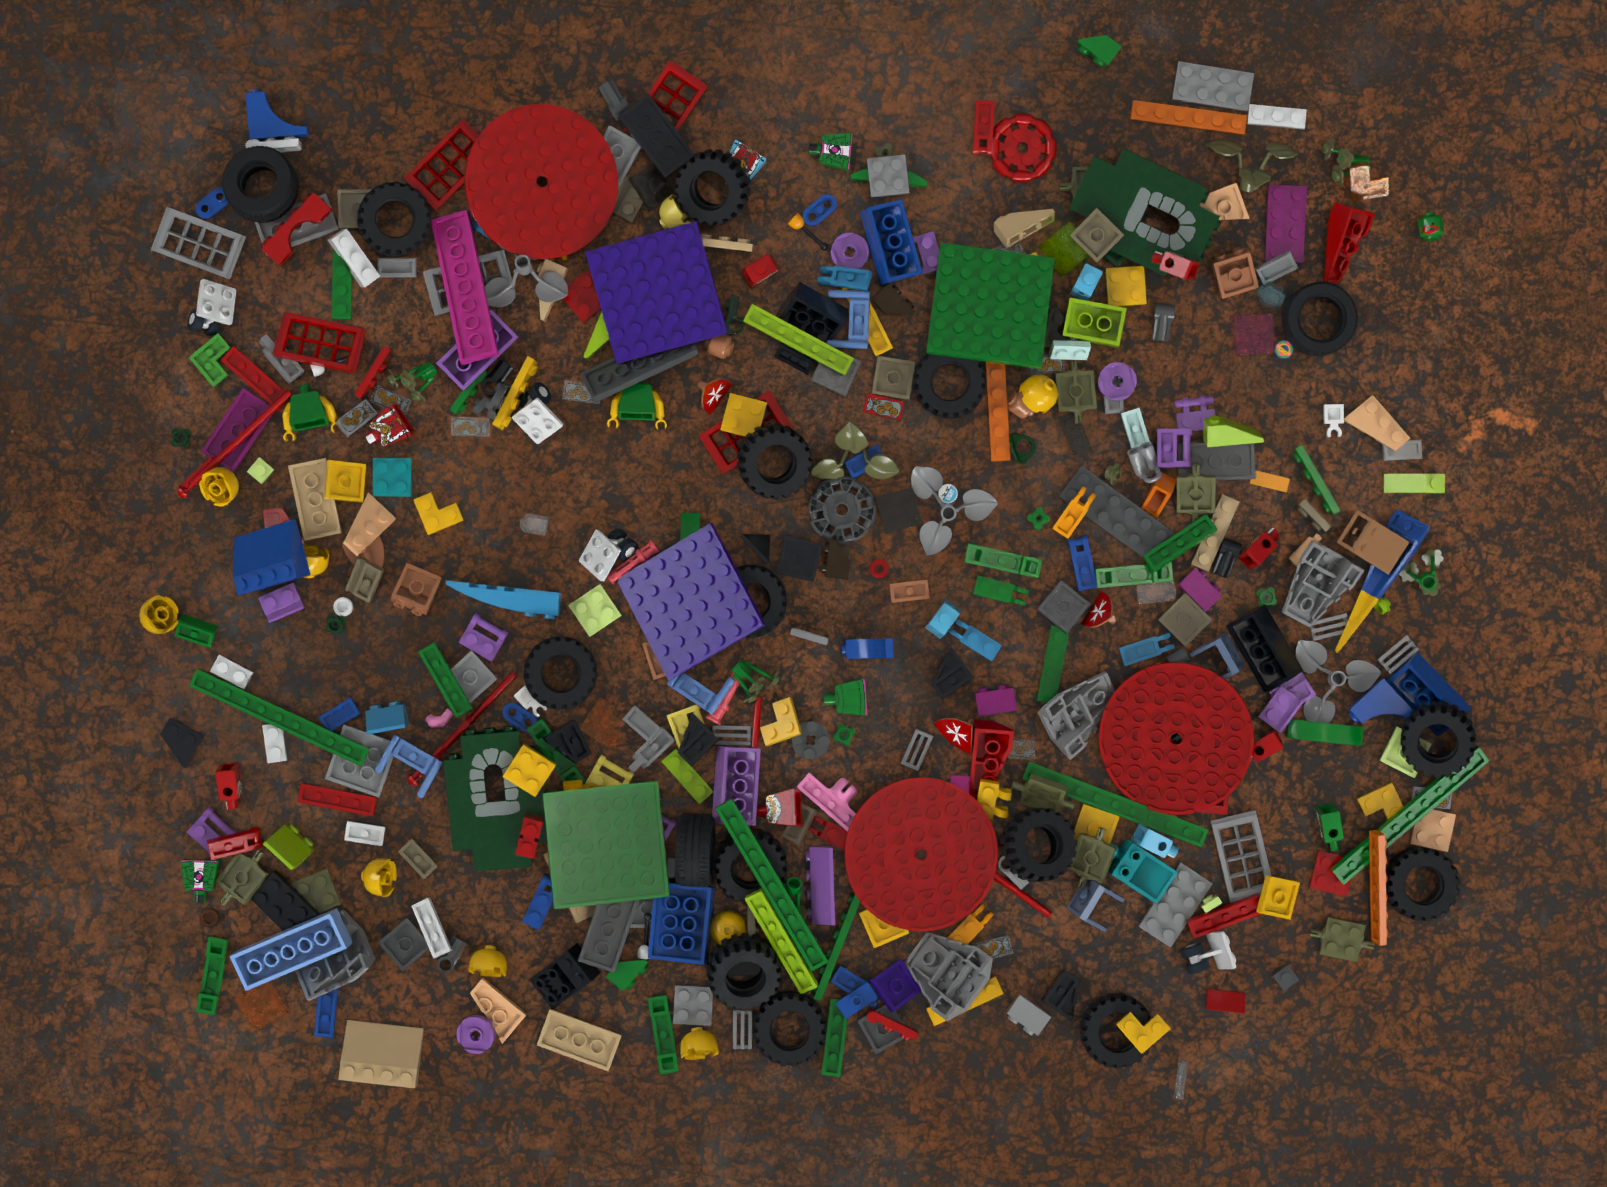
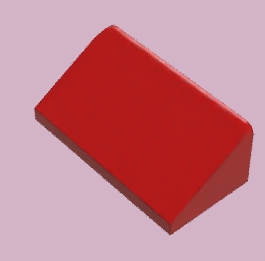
(1225, 1001)

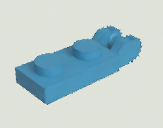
(845, 277)
(977, 640)
(1144, 649)

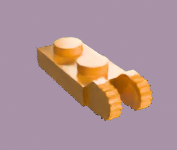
(1073, 514)
(970, 926)

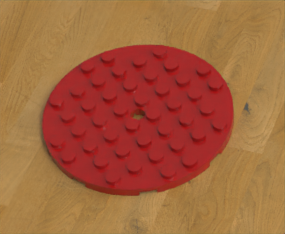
(504, 187)
(1168, 774)
(884, 847)

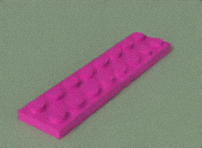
(464, 287)

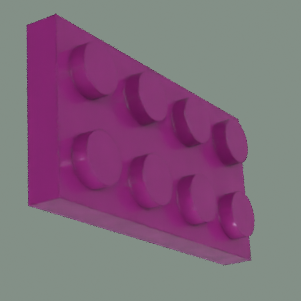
(1285, 221)
(238, 417)

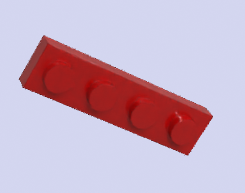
(253, 376)
(337, 799)
(1223, 916)

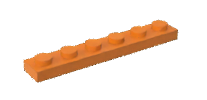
(1188, 117)
(997, 412)
(1378, 892)

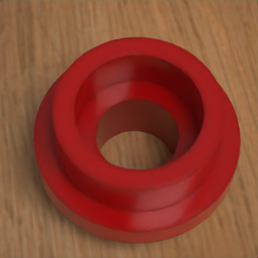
(879, 574)

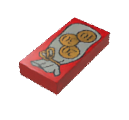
(883, 406)

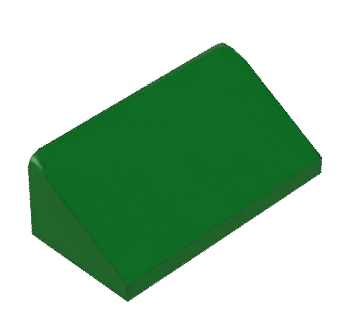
(196, 630)

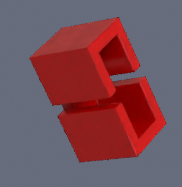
(529, 835)

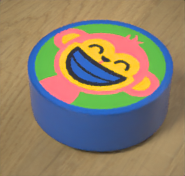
(1283, 349)

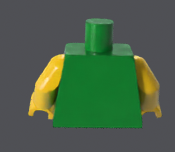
(637, 403)
(307, 412)

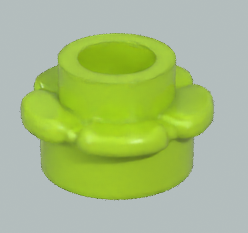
(1382, 606)

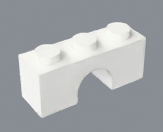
(355, 258)

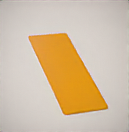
(1270, 481)

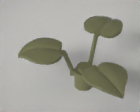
(1251, 177)
(853, 439)

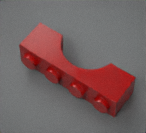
(279, 245)

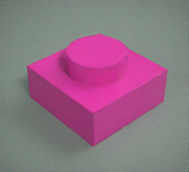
(961, 781)

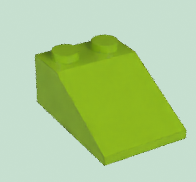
(1094, 322)
(290, 846)

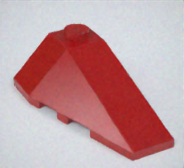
(1345, 230)
(989, 752)

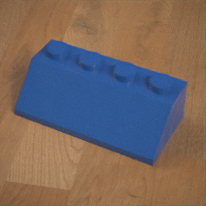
(891, 242)
(1420, 683)

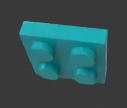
(392, 477)

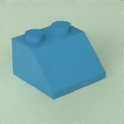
(386, 718)

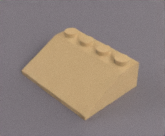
(381, 1054)

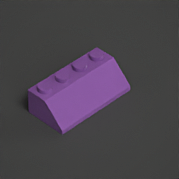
(465, 374)
(737, 779)
(822, 884)

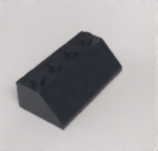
(1264, 648)

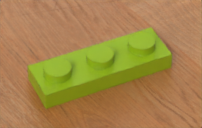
(687, 776)

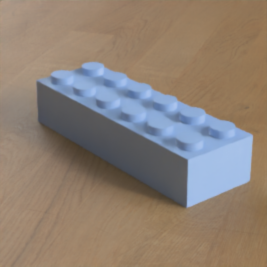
(291, 949)

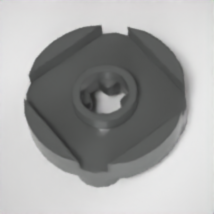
(495, 403)
(821, 741)

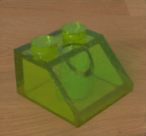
(1064, 250)

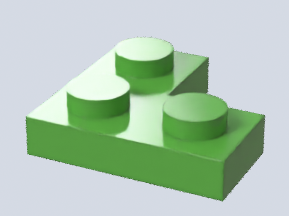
(206, 359)

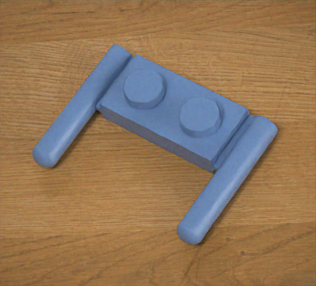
(858, 319)
(698, 693)
(413, 757)

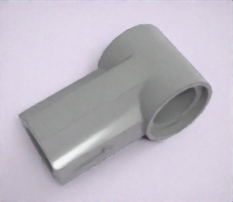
(1014, 877)

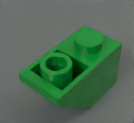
(1101, 48)
(626, 972)

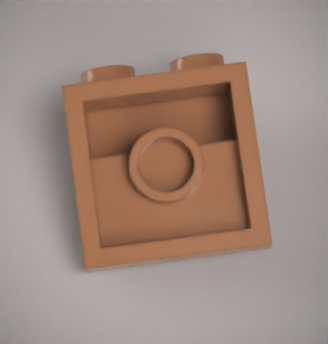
(1234, 272)
(415, 589)

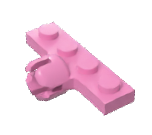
(831, 800)

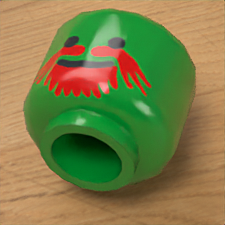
(1430, 227)

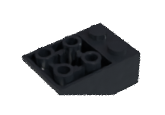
(563, 977)

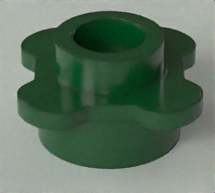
(175, 437)
(330, 627)

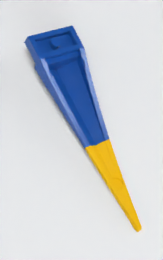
(1378, 581)

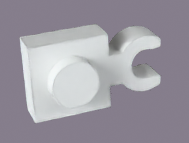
(1333, 415)
(526, 700)

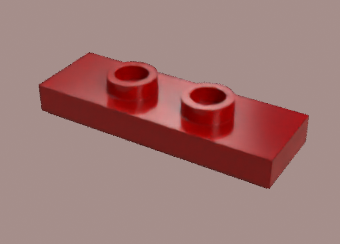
(370, 379)

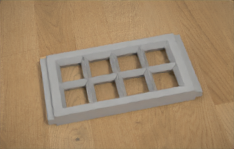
(164, 230)
(434, 291)
(1231, 821)

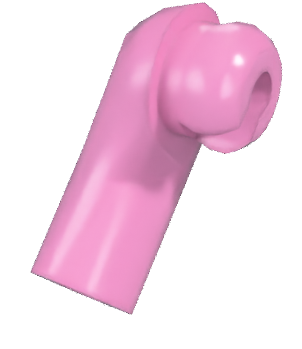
(439, 721)

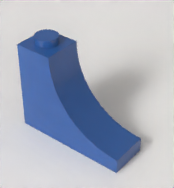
(264, 122)
(868, 648)
(1378, 700)

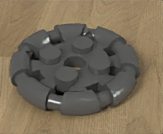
(842, 521)

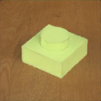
(260, 470)
(1210, 902)

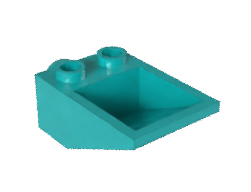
(1141, 870)

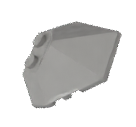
(1319, 582)
(1076, 713)
(340, 967)
(949, 973)

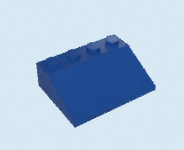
(268, 558)
(682, 924)

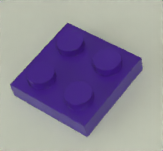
(895, 985)

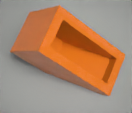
(1159, 495)

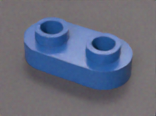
(213, 204)
(819, 210)
(520, 717)

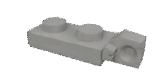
(287, 368)
(650, 752)

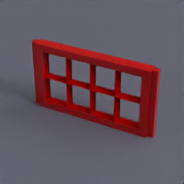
(686, 78)
(424, 190)
(284, 334)
(715, 451)

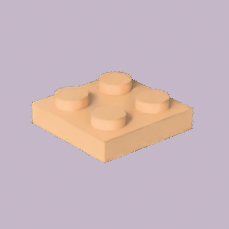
(1433, 830)

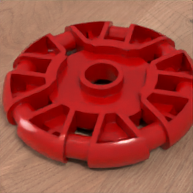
(1025, 136)

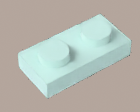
(1069, 350)
(1135, 427)

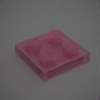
(1253, 334)

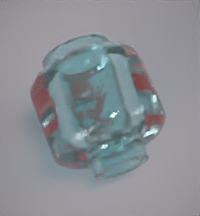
(1271, 295)

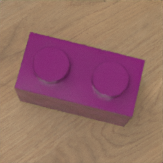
(1199, 589)
(995, 701)

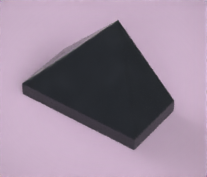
(794, 358)
(759, 544)

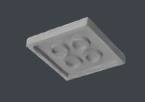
(358, 777)

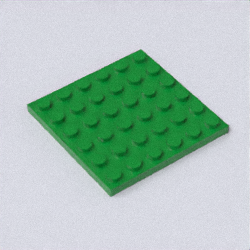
(990, 305)
(605, 844)

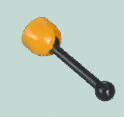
(798, 223)

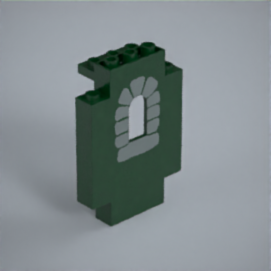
(1123, 196)
(491, 826)

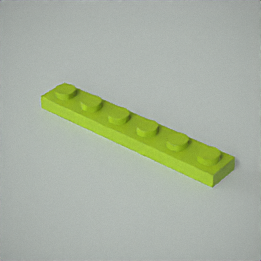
(798, 339)
(781, 941)

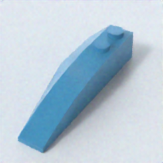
(511, 598)

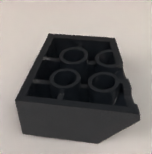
(813, 313)

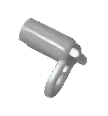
(1145, 462)

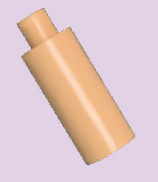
(1295, 557)

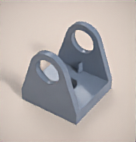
(1227, 651)
(1085, 901)

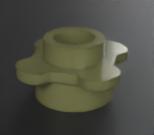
(886, 148)
(1113, 473)

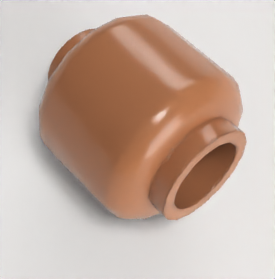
(720, 346)
(1017, 406)

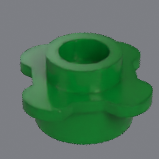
(1033, 518)
(1271, 597)
(843, 729)

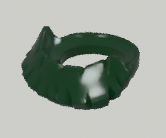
(1019, 457)

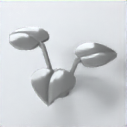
(550, 289)
(936, 536)
(1359, 673)

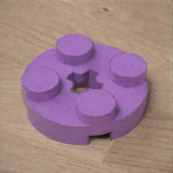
(854, 242)
(1123, 372)
(483, 1026)

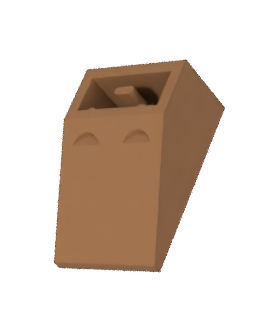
(1372, 542)

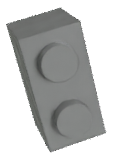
(1028, 1014)

